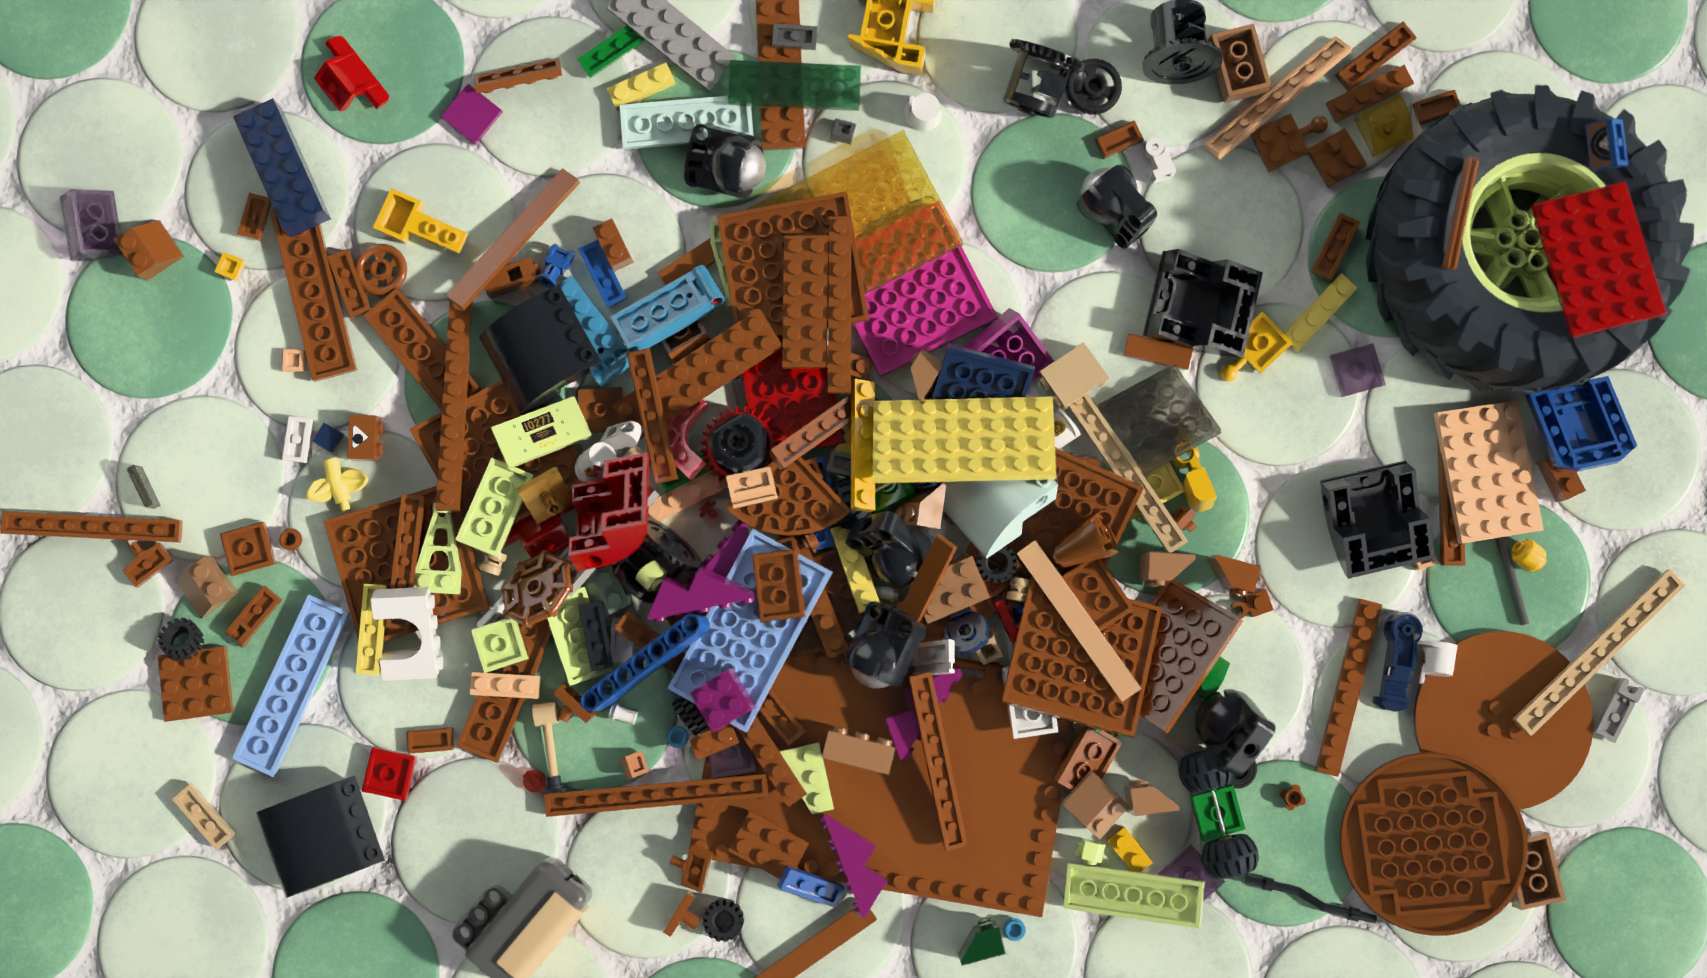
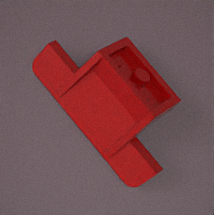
(348, 77)
(547, 535)

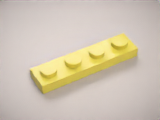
(1320, 311)
(855, 570)
(370, 635)

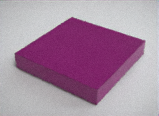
(471, 114)

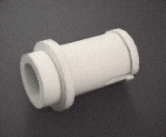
(887, 593)
(623, 714)

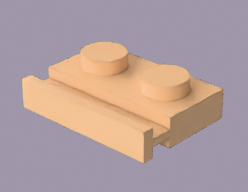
(751, 487)

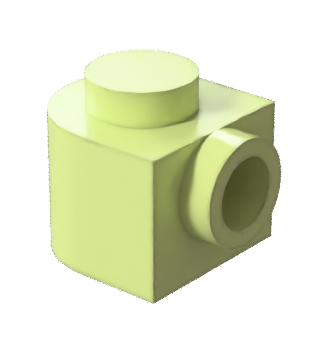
(651, 576)
(1090, 851)

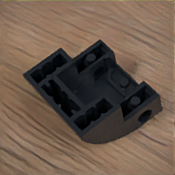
(1203, 303)
(539, 349)
(1376, 519)
(320, 836)

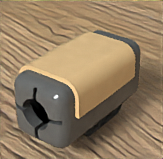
(524, 925)

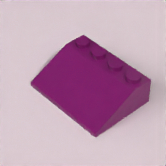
(1014, 340)

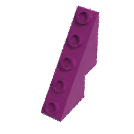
(727, 551)
(705, 592)
(904, 725)
(853, 854)

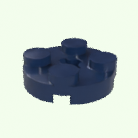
(979, 631)

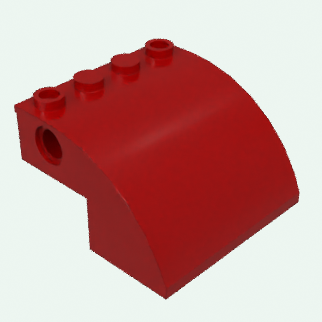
(611, 513)

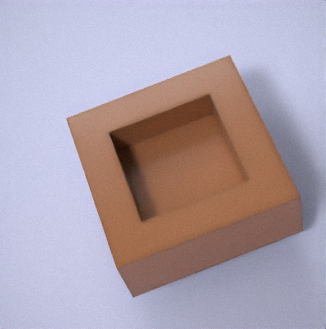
(634, 765)

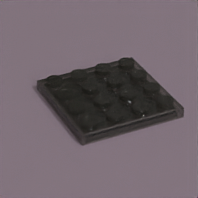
(1159, 419)

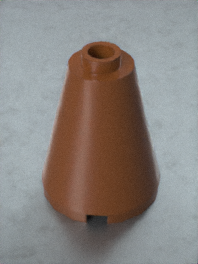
(1086, 543)

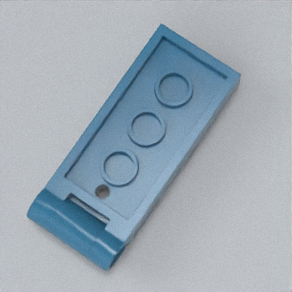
(668, 309)
(601, 335)

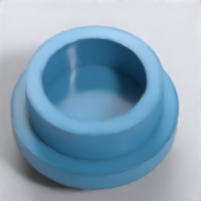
(677, 737)
(1014, 929)

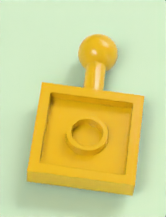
(1263, 347)

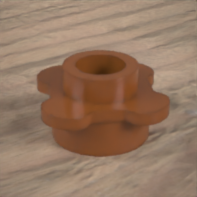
(810, 541)
(1297, 801)

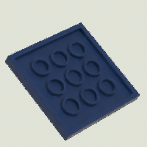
(980, 375)

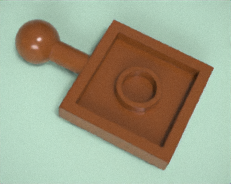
(1283, 141)

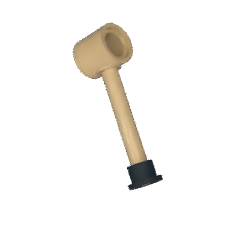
(546, 715)

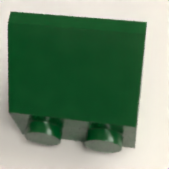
(982, 943)

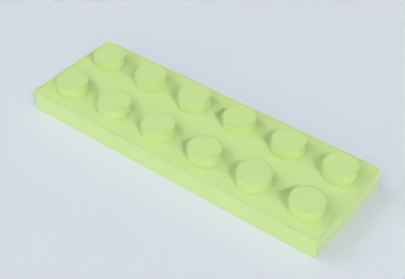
(1134, 895)

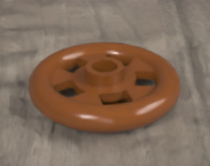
(379, 251)

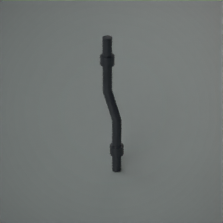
(1351, 913)

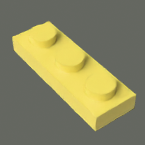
(641, 86)

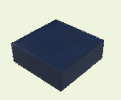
(328, 437)

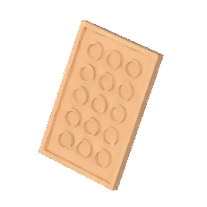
(1488, 471)

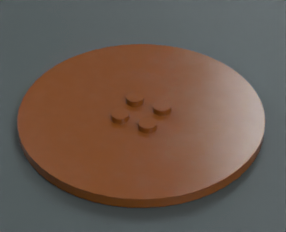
(1475, 709)
(1433, 843)

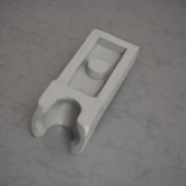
(1617, 710)

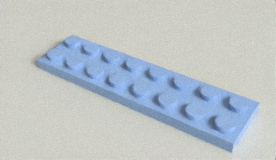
(291, 685)

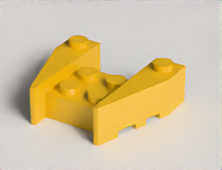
(885, 34)

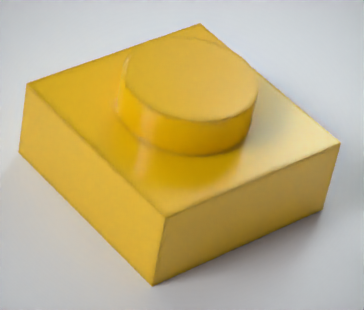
(230, 266)

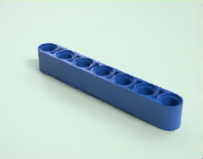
(653, 658)

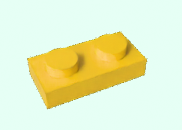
(1129, 850)

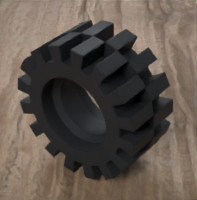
(1005, 573)
(172, 631)
(690, 715)
(711, 927)

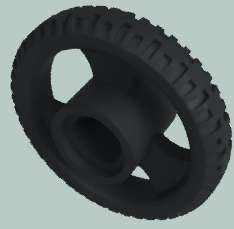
(1112, 93)

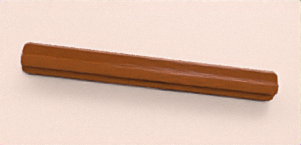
(1460, 213)

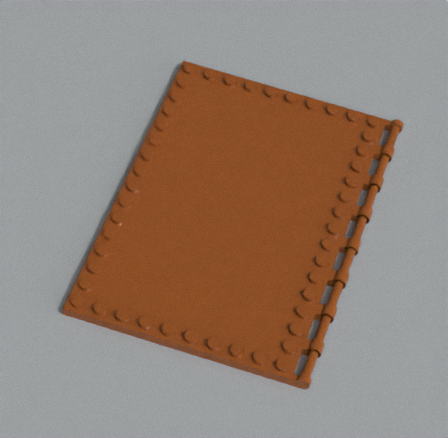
(999, 781)

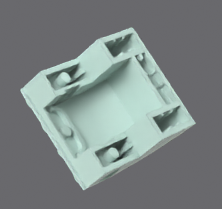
(994, 510)

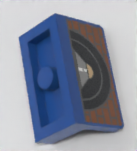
(1606, 144)

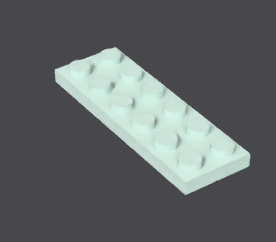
(673, 120)

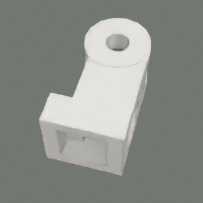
(1160, 160)
(622, 435)

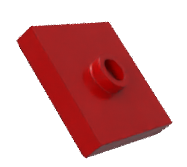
(389, 773)

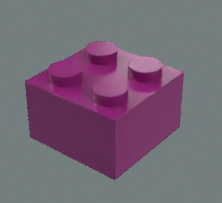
(722, 700)

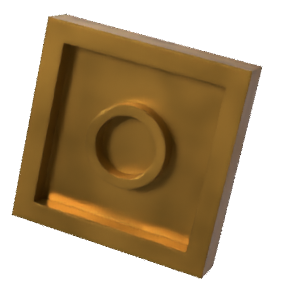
(545, 495)

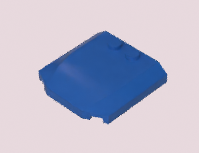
(1582, 425)

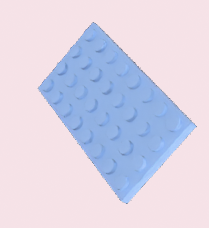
(740, 639)

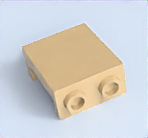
(1072, 376)

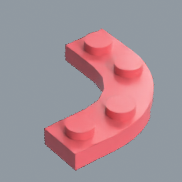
(678, 433)

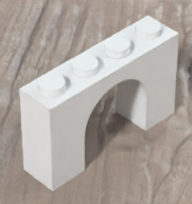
(416, 607)

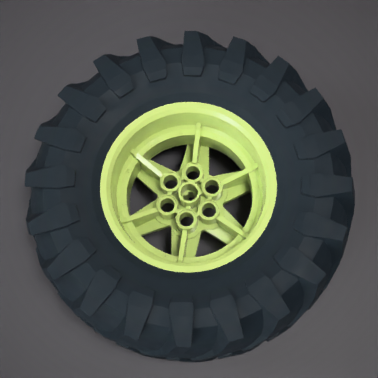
(1462, 313)

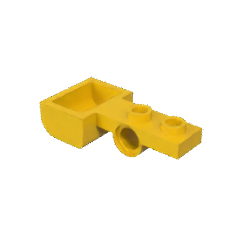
(403, 216)
(1197, 484)

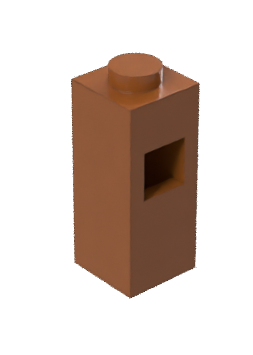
(514, 277)

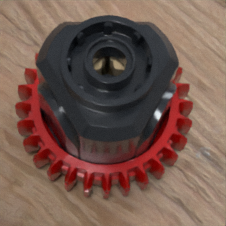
(739, 442)

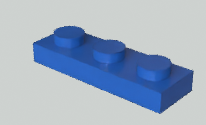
(602, 274)
(811, 886)

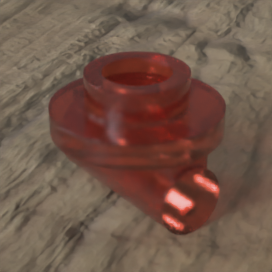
(707, 508)
(534, 780)

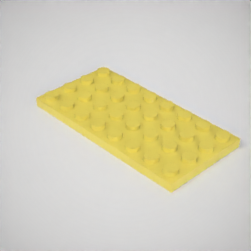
(963, 440)

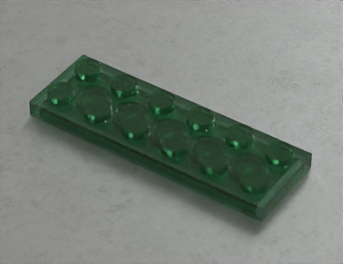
(794, 85)

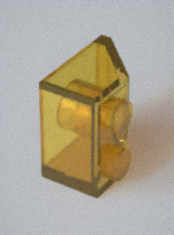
(1385, 125)

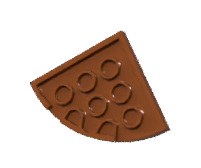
(802, 505)

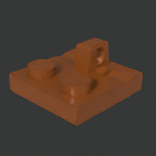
(1336, 157)

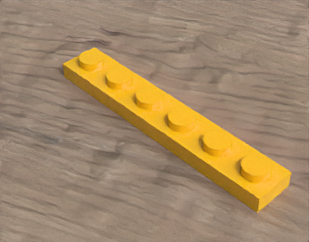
(862, 445)

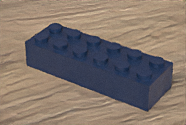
(281, 168)

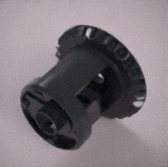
(1180, 44)
(1051, 85)
(667, 542)

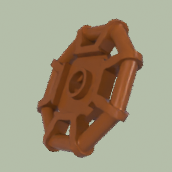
(532, 573)

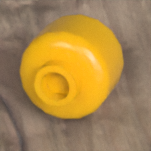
(1528, 555)

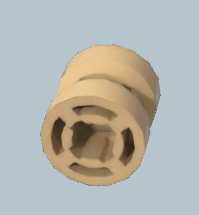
(492, 567)
(1018, 589)

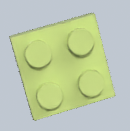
(499, 644)

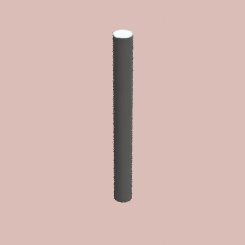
(1513, 582)

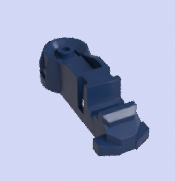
(1400, 658)

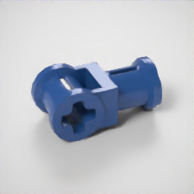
(555, 264)

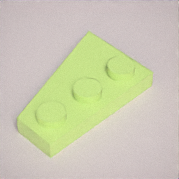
(810, 771)

